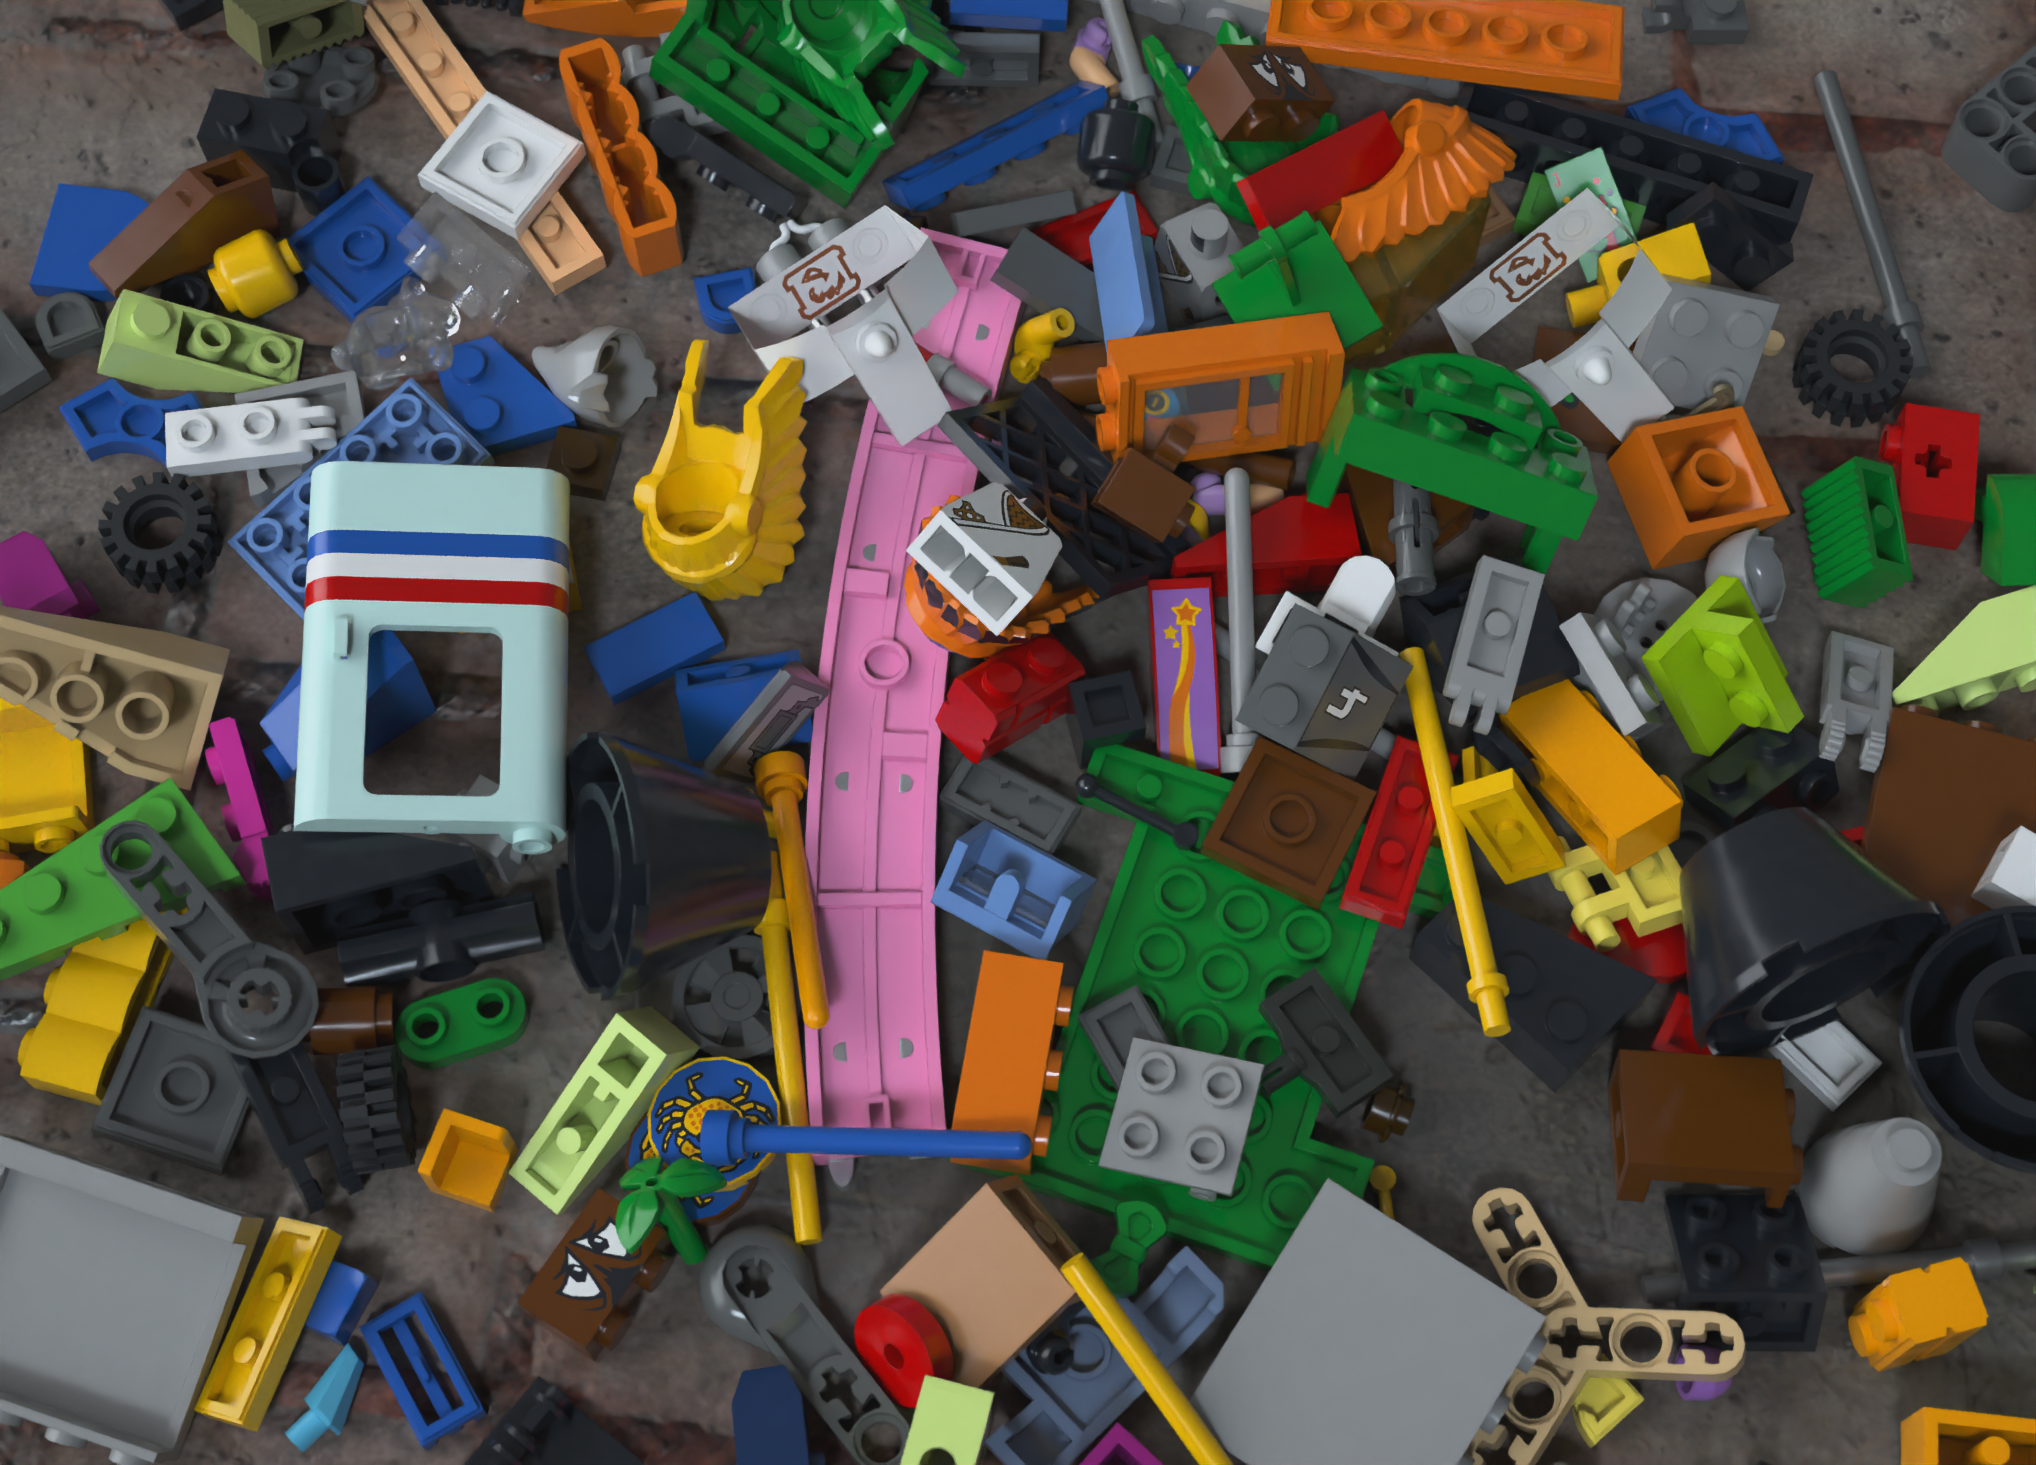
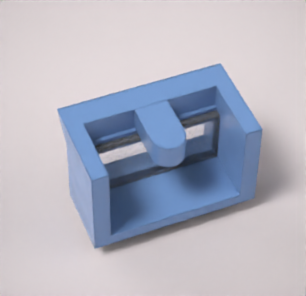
(1012, 890)

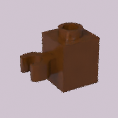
(1146, 492)

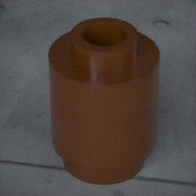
(1074, 371)
(352, 1020)

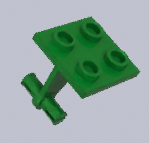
(1293, 275)

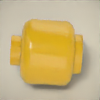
(255, 273)

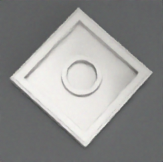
(502, 165)

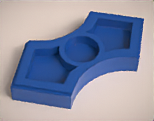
(1681, 115)
(116, 422)

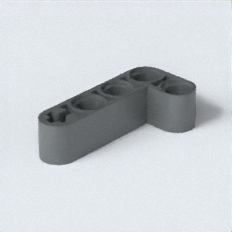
(1994, 137)

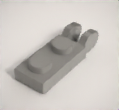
(1855, 697)

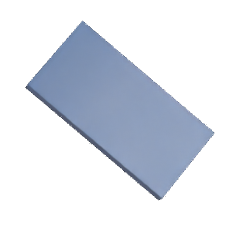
(400, 430)

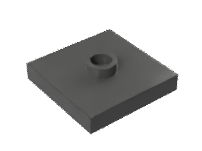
(174, 1094)

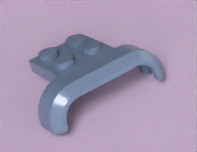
(1081, 1403)

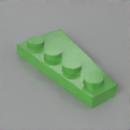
(75, 901)

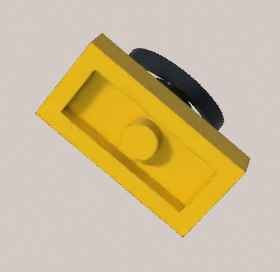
(1500, 810)

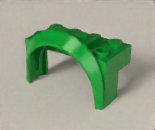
(764, 102)
(1376, 430)

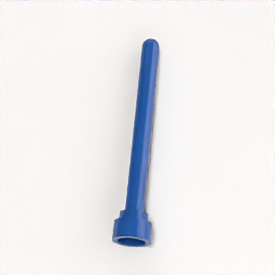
(730, 1137)

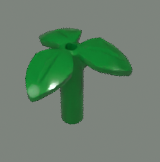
(658, 1200)

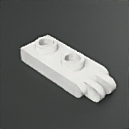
(247, 436)

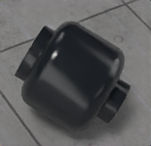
(1116, 145)

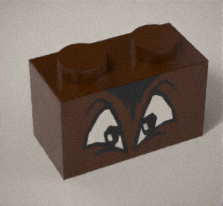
(1260, 93)
(593, 1281)

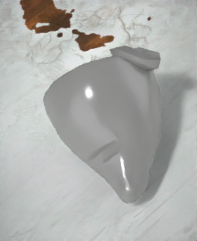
(600, 374)

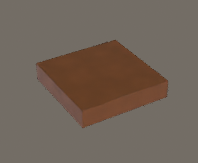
(1288, 823)

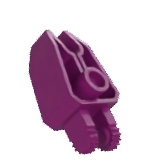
(37, 583)

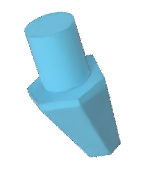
(328, 1400)

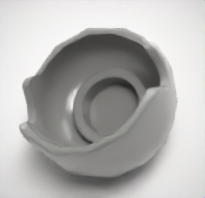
(1757, 567)

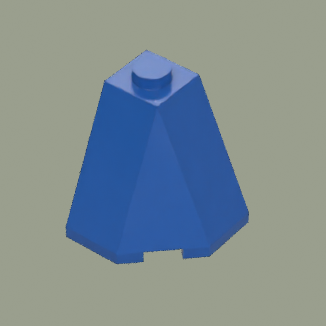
(394, 704)

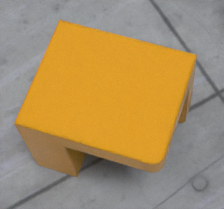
(468, 1160)

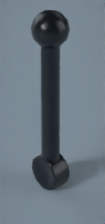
(1183, 835)

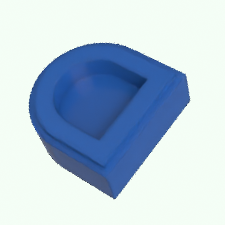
(720, 291)

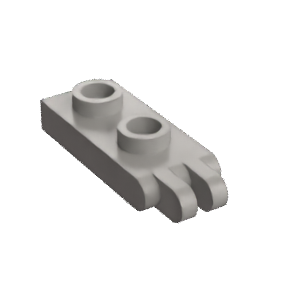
(1491, 641)

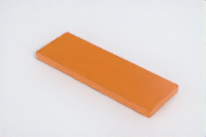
(1503, 43)

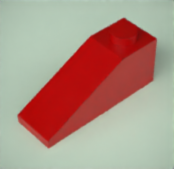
(1293, 548)

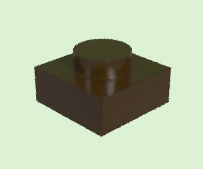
(586, 461)

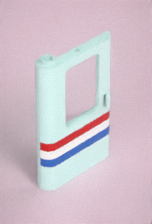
(436, 556)

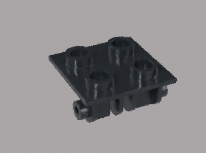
(549, 1431)

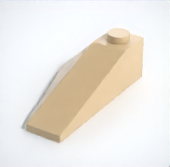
(115, 687)

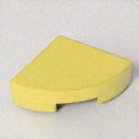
(1603, 1406)

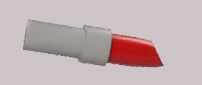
(955, 380)

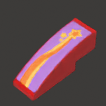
(1184, 672)

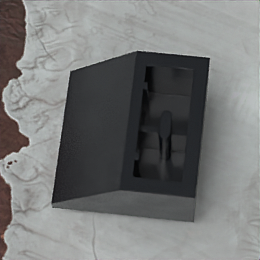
(1434, 624)

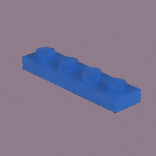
(976, 157)

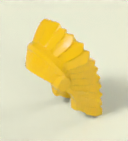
(725, 500)

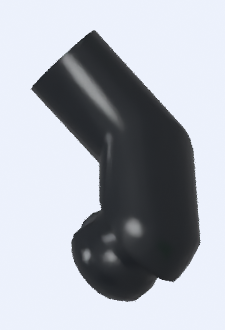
(1051, 1348)

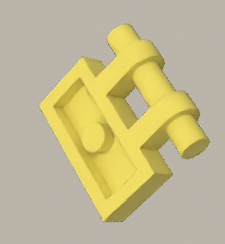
(1643, 894)

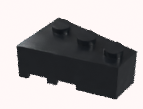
(1560, 993)

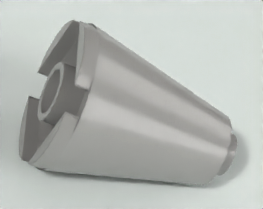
(1871, 1185)

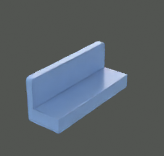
(1126, 274)

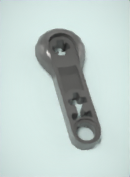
(217, 952)
(792, 1328)

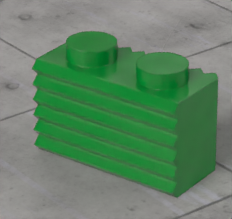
(1856, 533)

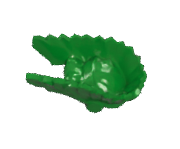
(843, 40)
(1213, 162)

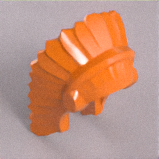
(1438, 174)

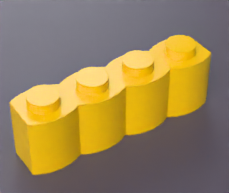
(93, 1012)

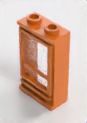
(1224, 384)

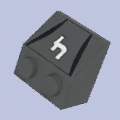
(1324, 692)

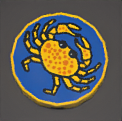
(710, 1085)

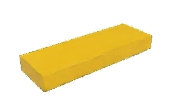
(268, 1323)

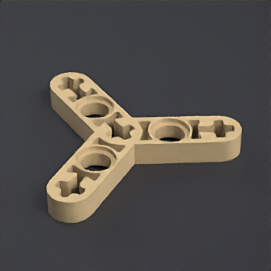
(1567, 1307)

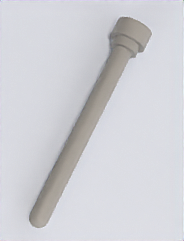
(1240, 614)

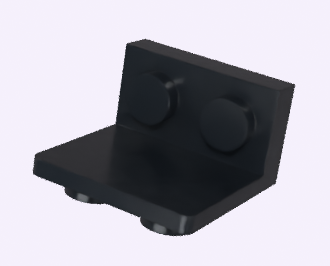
(1749, 1266)

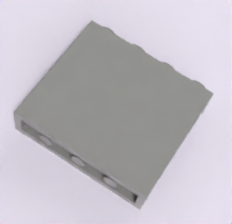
(110, 1300)
(1366, 1349)

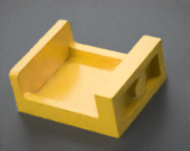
(42, 784)

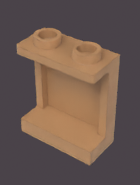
(992, 1279)

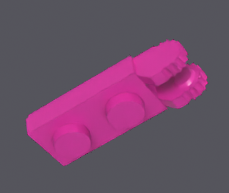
(247, 814)

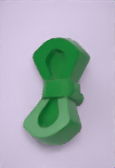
(1138, 1229)

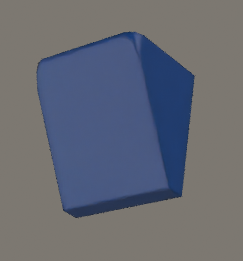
(340, 1302)

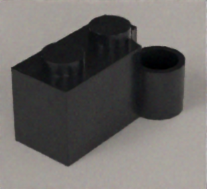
(284, 138)

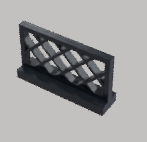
(1070, 462)

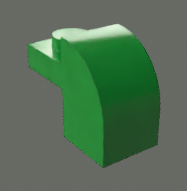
(2009, 528)

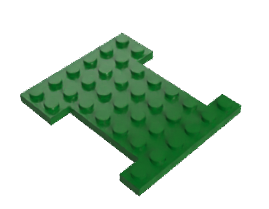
(1204, 958)

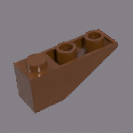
(188, 224)

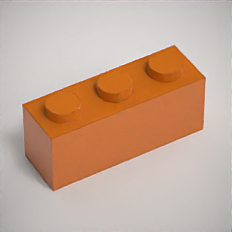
(1012, 1054)

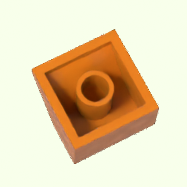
(1695, 484)

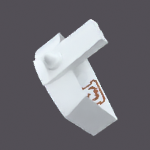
(870, 341)
(1600, 363)

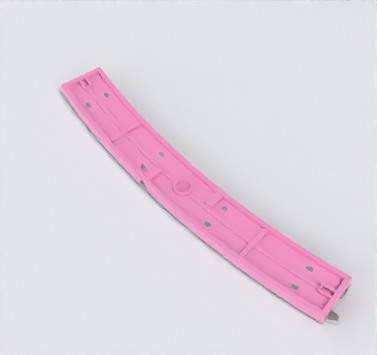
(880, 748)

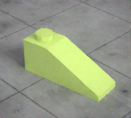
(601, 1105)

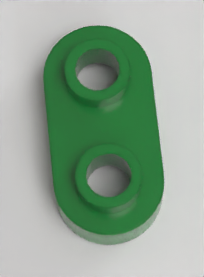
(461, 1027)

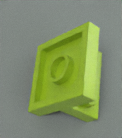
(1721, 670)

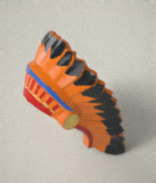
(959, 631)

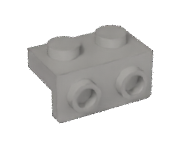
(1623, 696)

